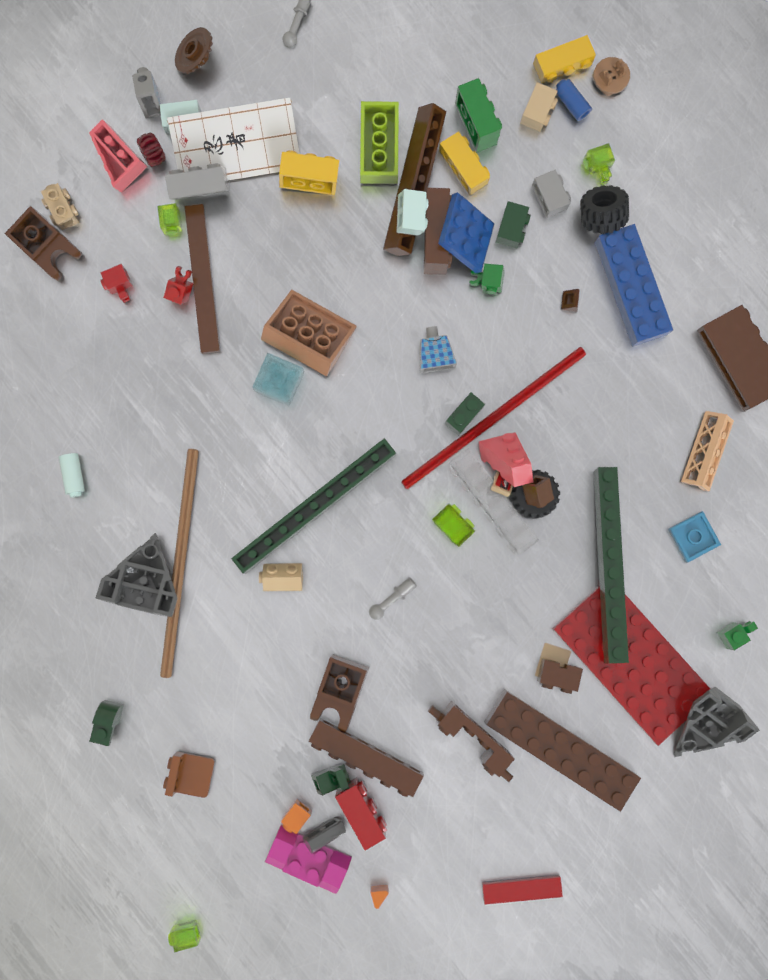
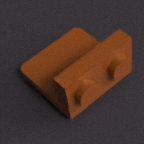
(189, 775)

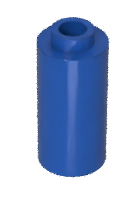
(573, 99)

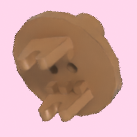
(604, 80)

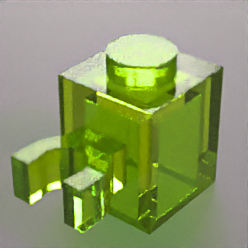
(600, 160)

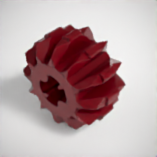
(151, 149)

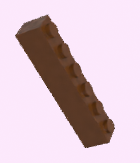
(366, 757)

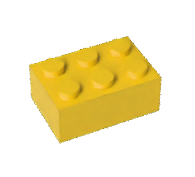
(308, 172)

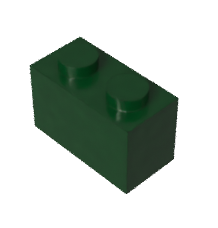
(512, 225)
(464, 413)

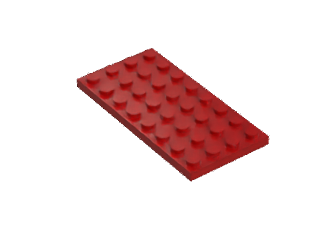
(656, 682)

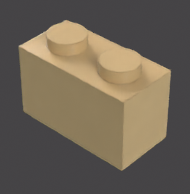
(539, 106)

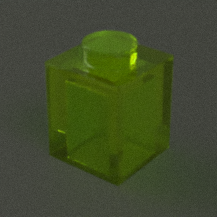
(169, 219)
(184, 936)

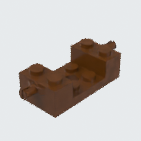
(495, 758)

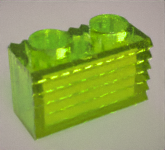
(454, 525)

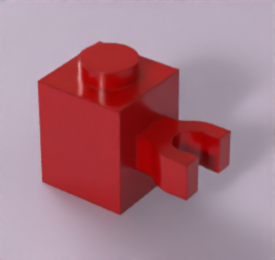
(117, 281)
(178, 288)

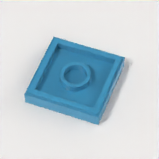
(694, 536)

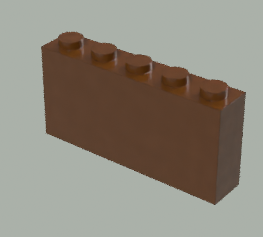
(739, 355)

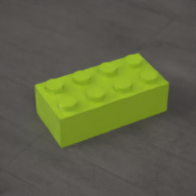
(379, 142)

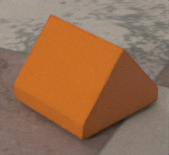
(379, 894)

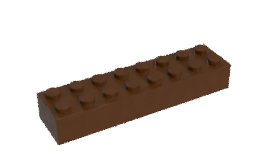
(562, 750)

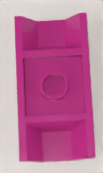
(322, 868)

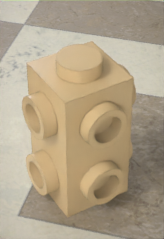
(58, 203)
(282, 577)

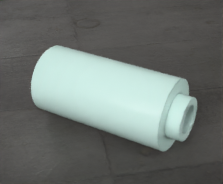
(71, 474)

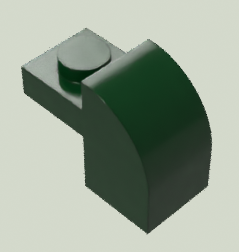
(104, 721)
(331, 779)

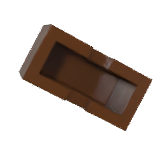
(565, 677)

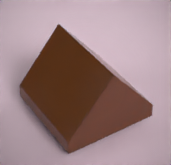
(570, 300)

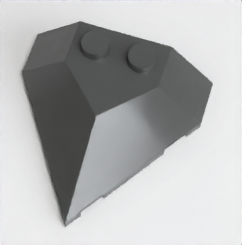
(141, 582)
(714, 721)

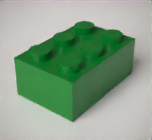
(478, 114)

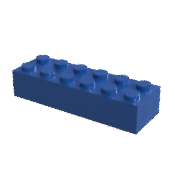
(633, 285)

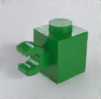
(491, 278)
(736, 635)

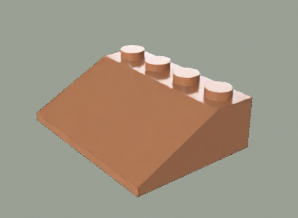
(308, 332)

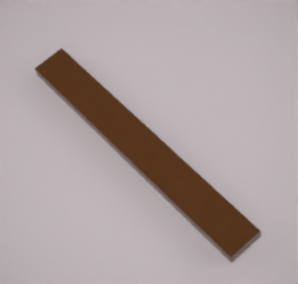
(202, 279)

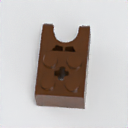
(45, 246)
(338, 695)

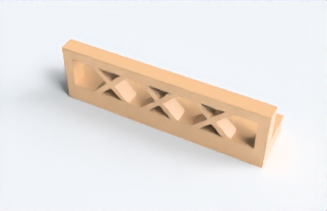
(714, 450)

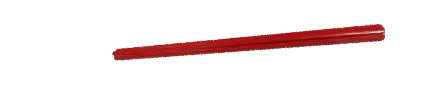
(493, 418)

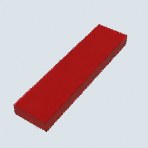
(522, 889)

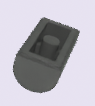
(324, 834)

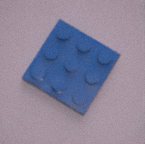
(466, 233)

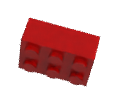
(362, 814)

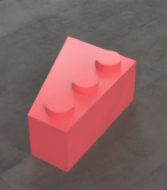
(118, 158)
(508, 457)

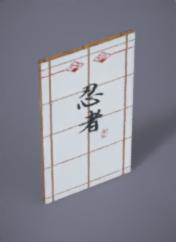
(239, 138)

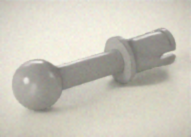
(290, 38)
(377, 611)

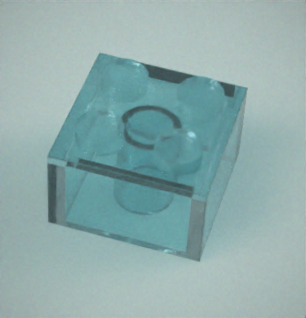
(278, 379)

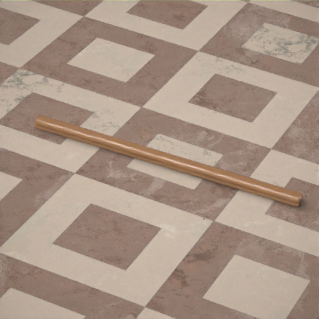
(179, 560)

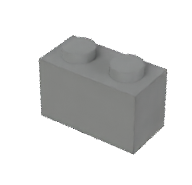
(551, 193)

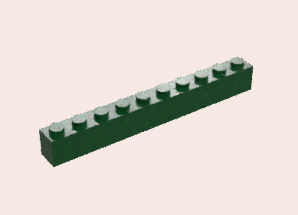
(314, 506)
(610, 565)

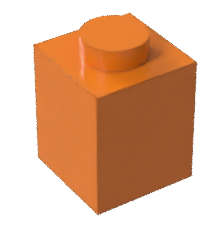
(296, 817)

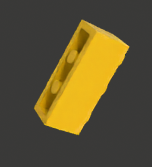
(564, 59)
(464, 163)

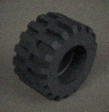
(604, 209)
(529, 511)

